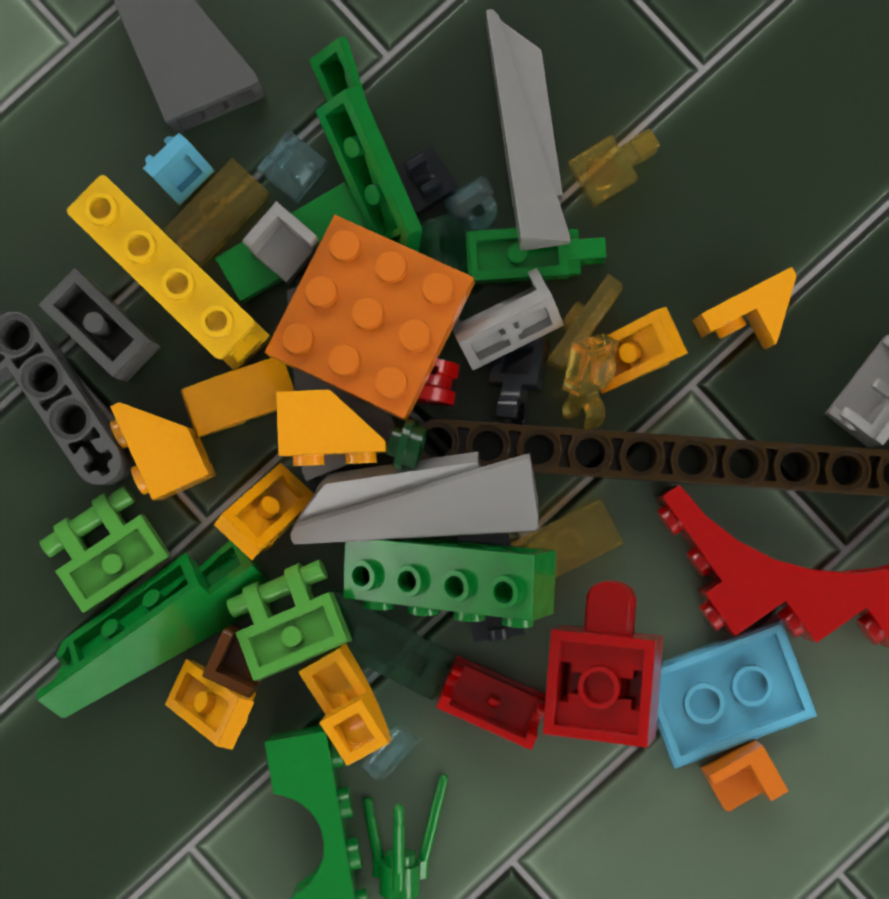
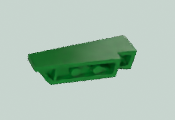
(361, 148)

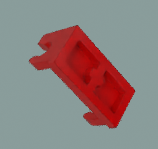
(492, 701)

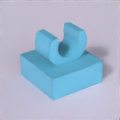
(178, 168)

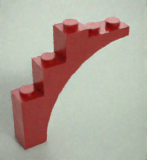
(753, 584)

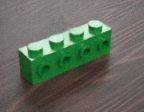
(454, 577)

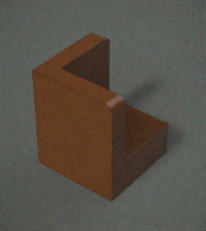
(228, 664)

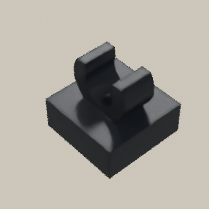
(426, 180)

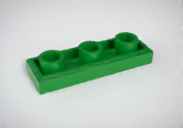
(251, 277)

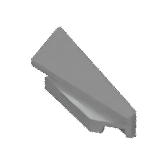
(527, 137)
(434, 500)

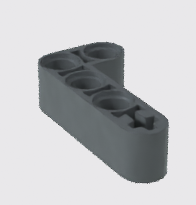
(56, 405)

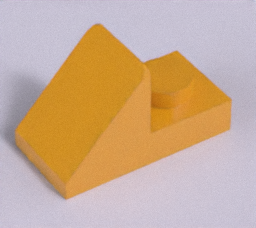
(762, 304)
(645, 347)
(265, 511)
(209, 706)

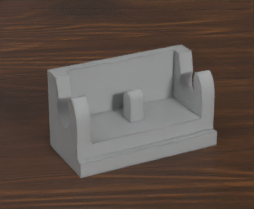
(508, 324)
(864, 401)

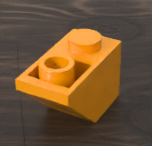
(323, 424)
(165, 452)

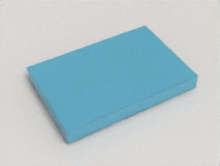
(730, 694)

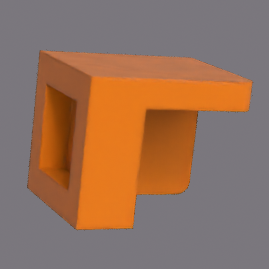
(743, 775)

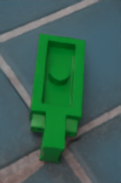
(496, 257)

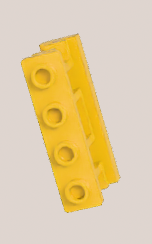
(168, 273)

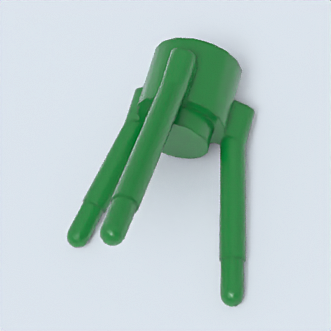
(400, 869)

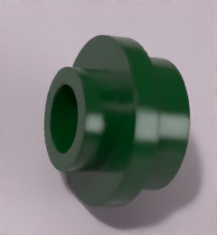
(407, 444)

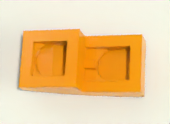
(236, 396)
(350, 708)

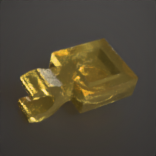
(608, 168)
(588, 371)

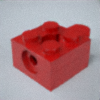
(604, 674)

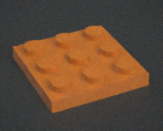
(370, 317)

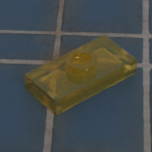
(217, 212)
(583, 320)
(576, 536)

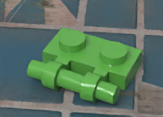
(112, 562)
(292, 635)

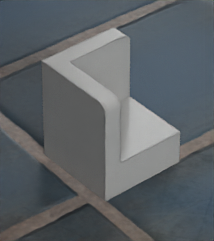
(282, 243)

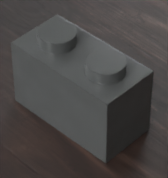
(99, 325)

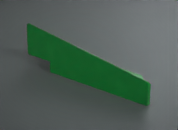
(149, 627)

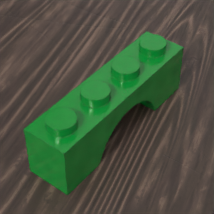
(306, 769)

